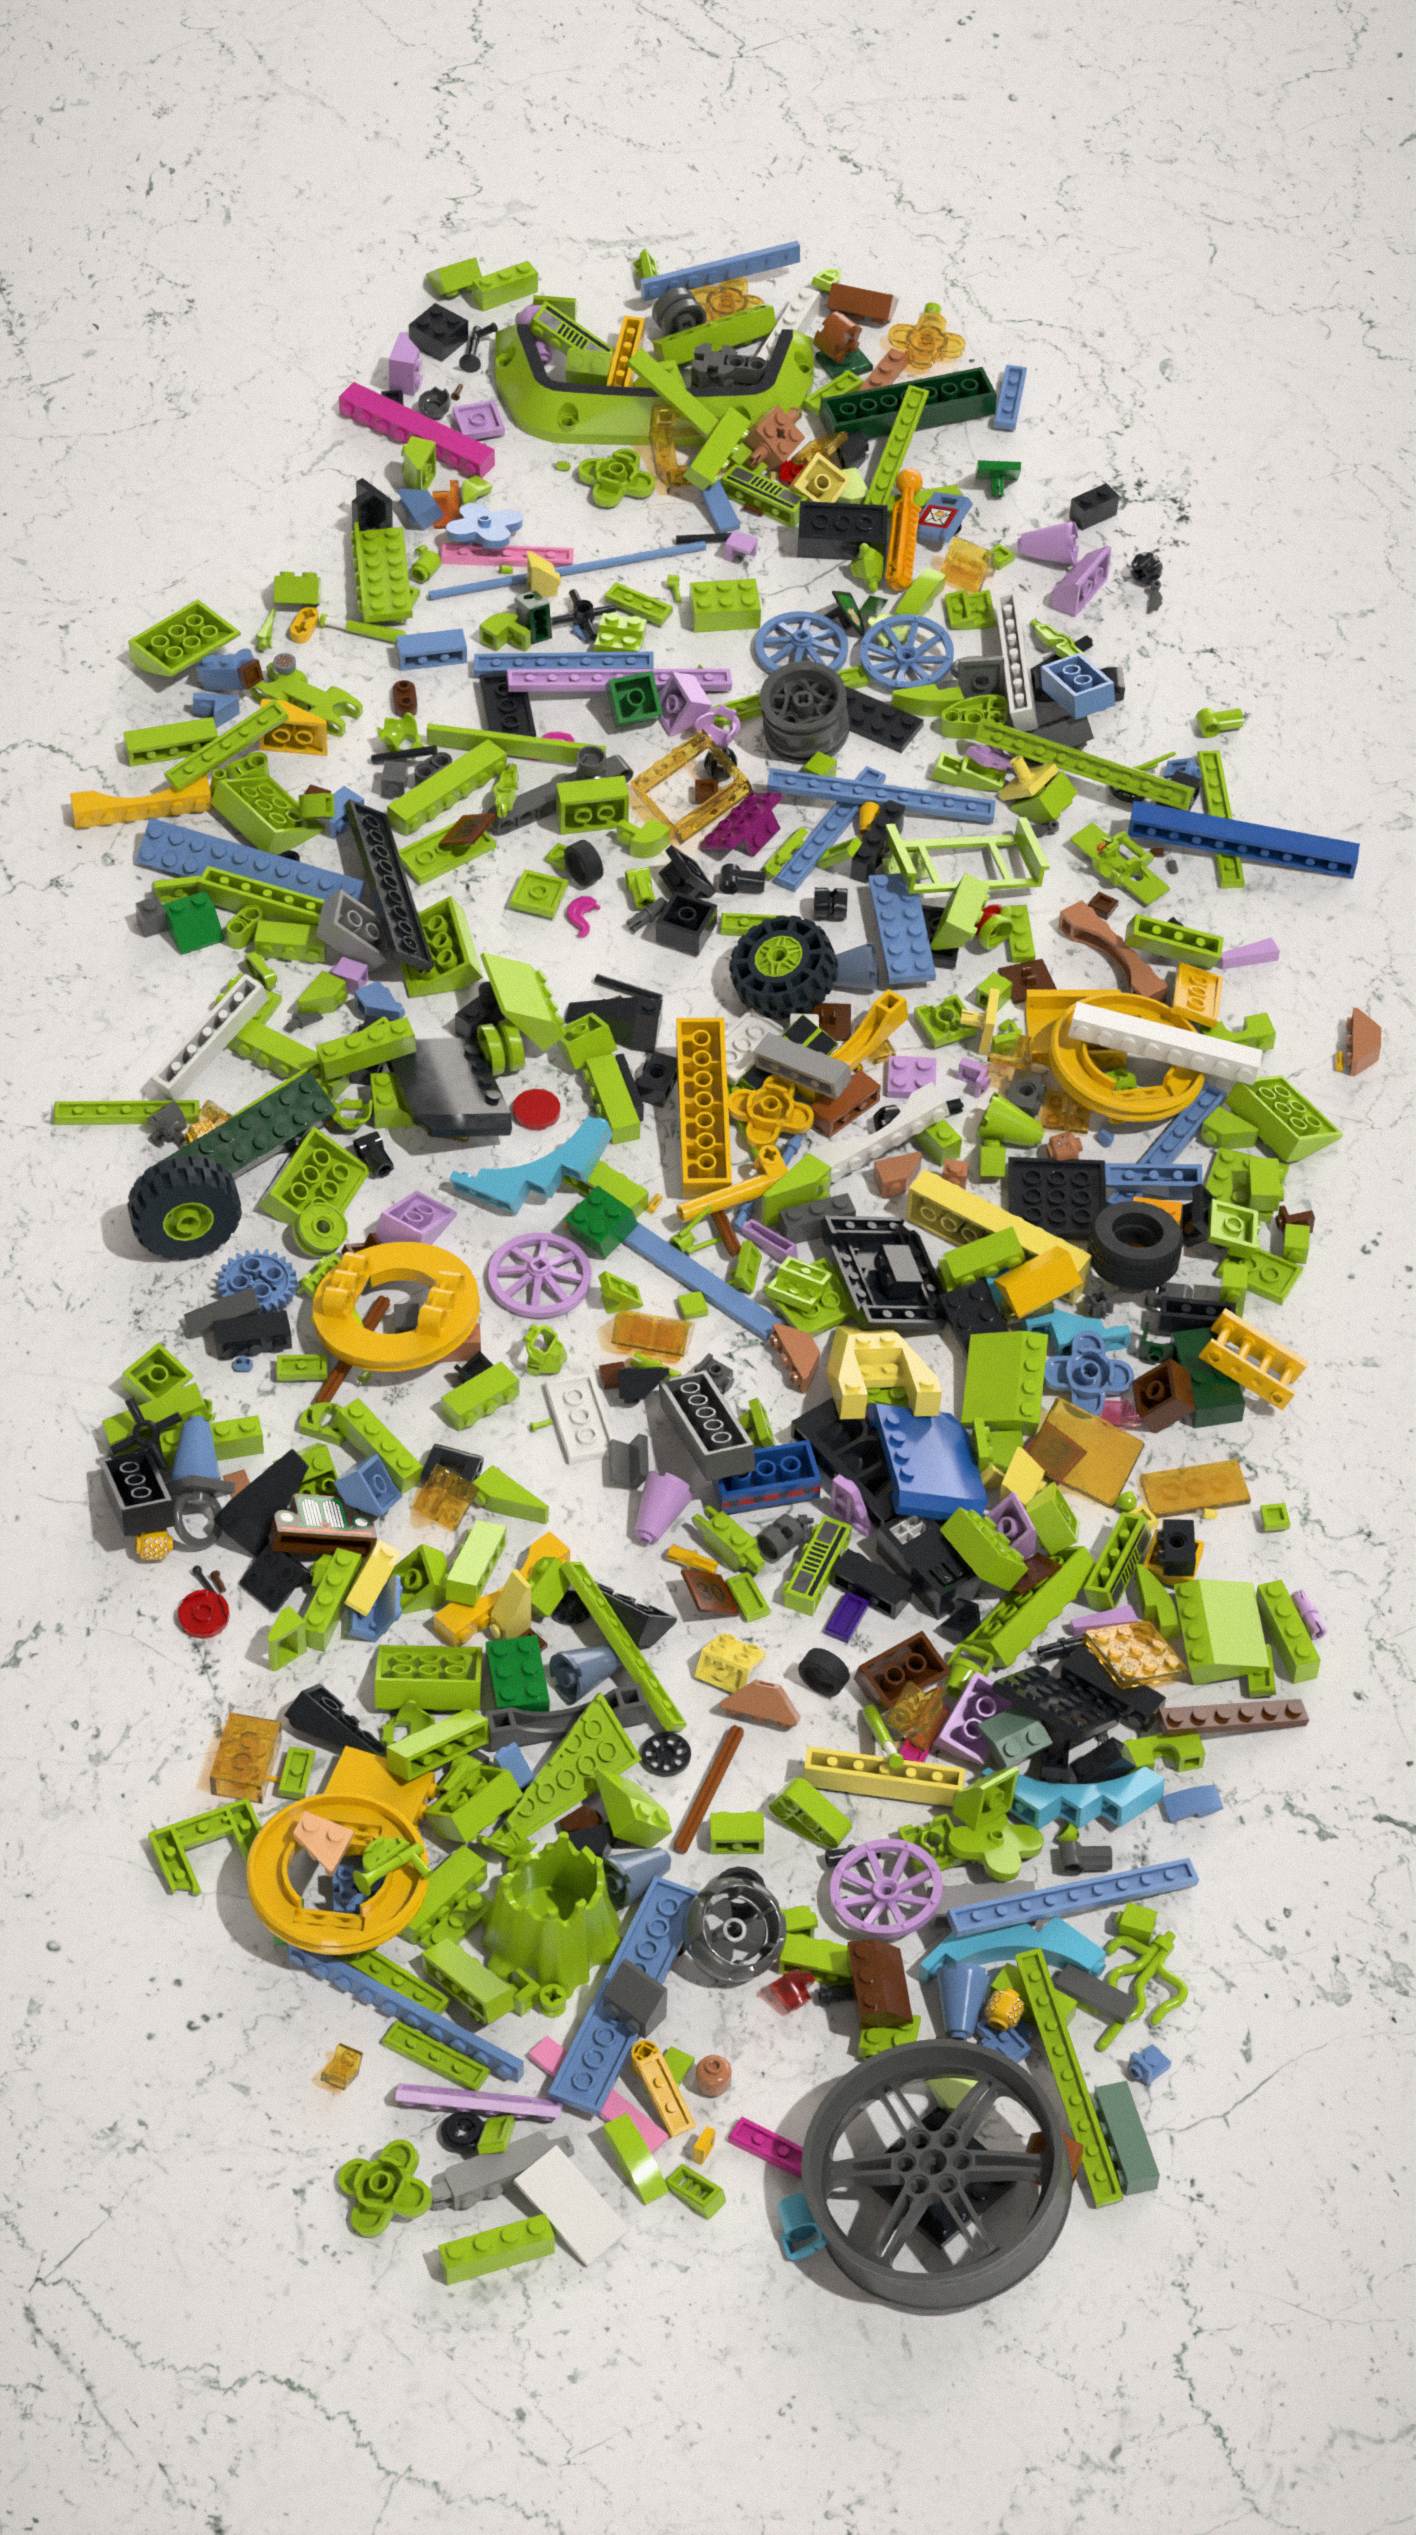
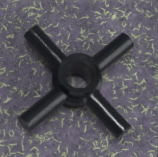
(583, 614)
(135, 1437)

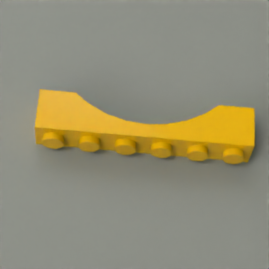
(98, 809)
(881, 1021)
(460, 1621)

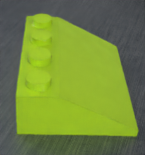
(180, 640)
(264, 813)
(451, 952)
(525, 999)
(1283, 1117)
(312, 1174)
(1005, 1380)
(1221, 1629)
(430, 1675)

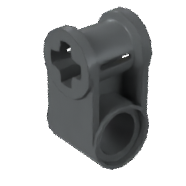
(1166, 1289)

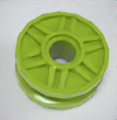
(327, 1218)

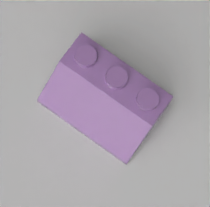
(1082, 582)
(975, 1705)

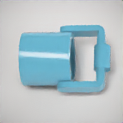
(799, 2226)

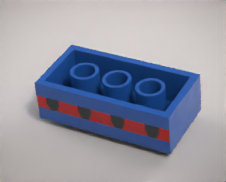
(780, 1477)

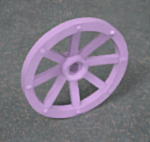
(539, 1272)
(886, 1885)

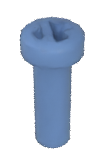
(576, 630)

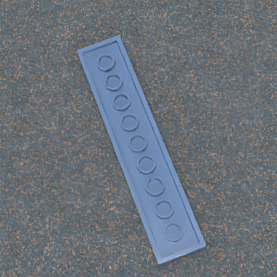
(190, 852)
(606, 2042)

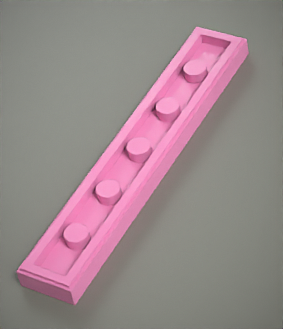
(510, 555)
(550, 2057)

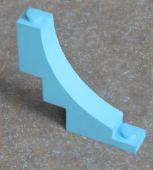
(510, 1186)
(1064, 1326)
(1116, 1799)
(1057, 1939)

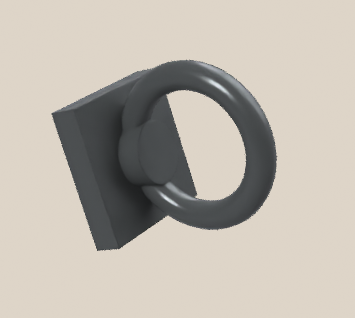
(979, 675)
(198, 1491)

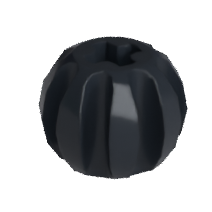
(1146, 568)
(714, 768)

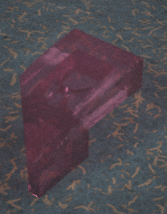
(1120, 1414)

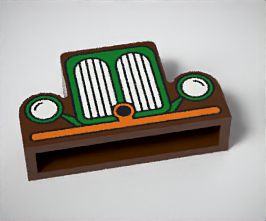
(320, 1526)

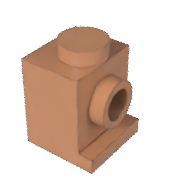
(956, 1172)

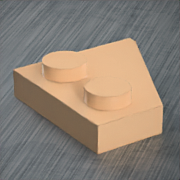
(323, 1840)

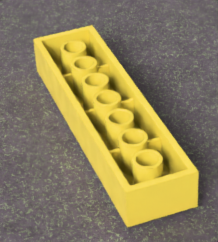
(967, 1218)

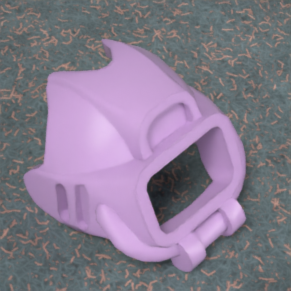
(720, 736)

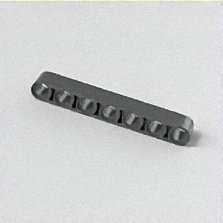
(542, 800)

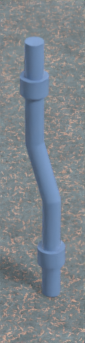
(746, 1209)

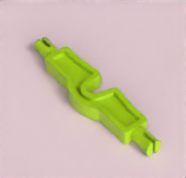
(1050, 637)
(506, 790)

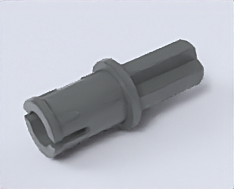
(647, 914)

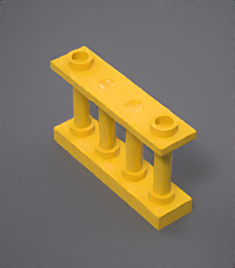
(1261, 1347)

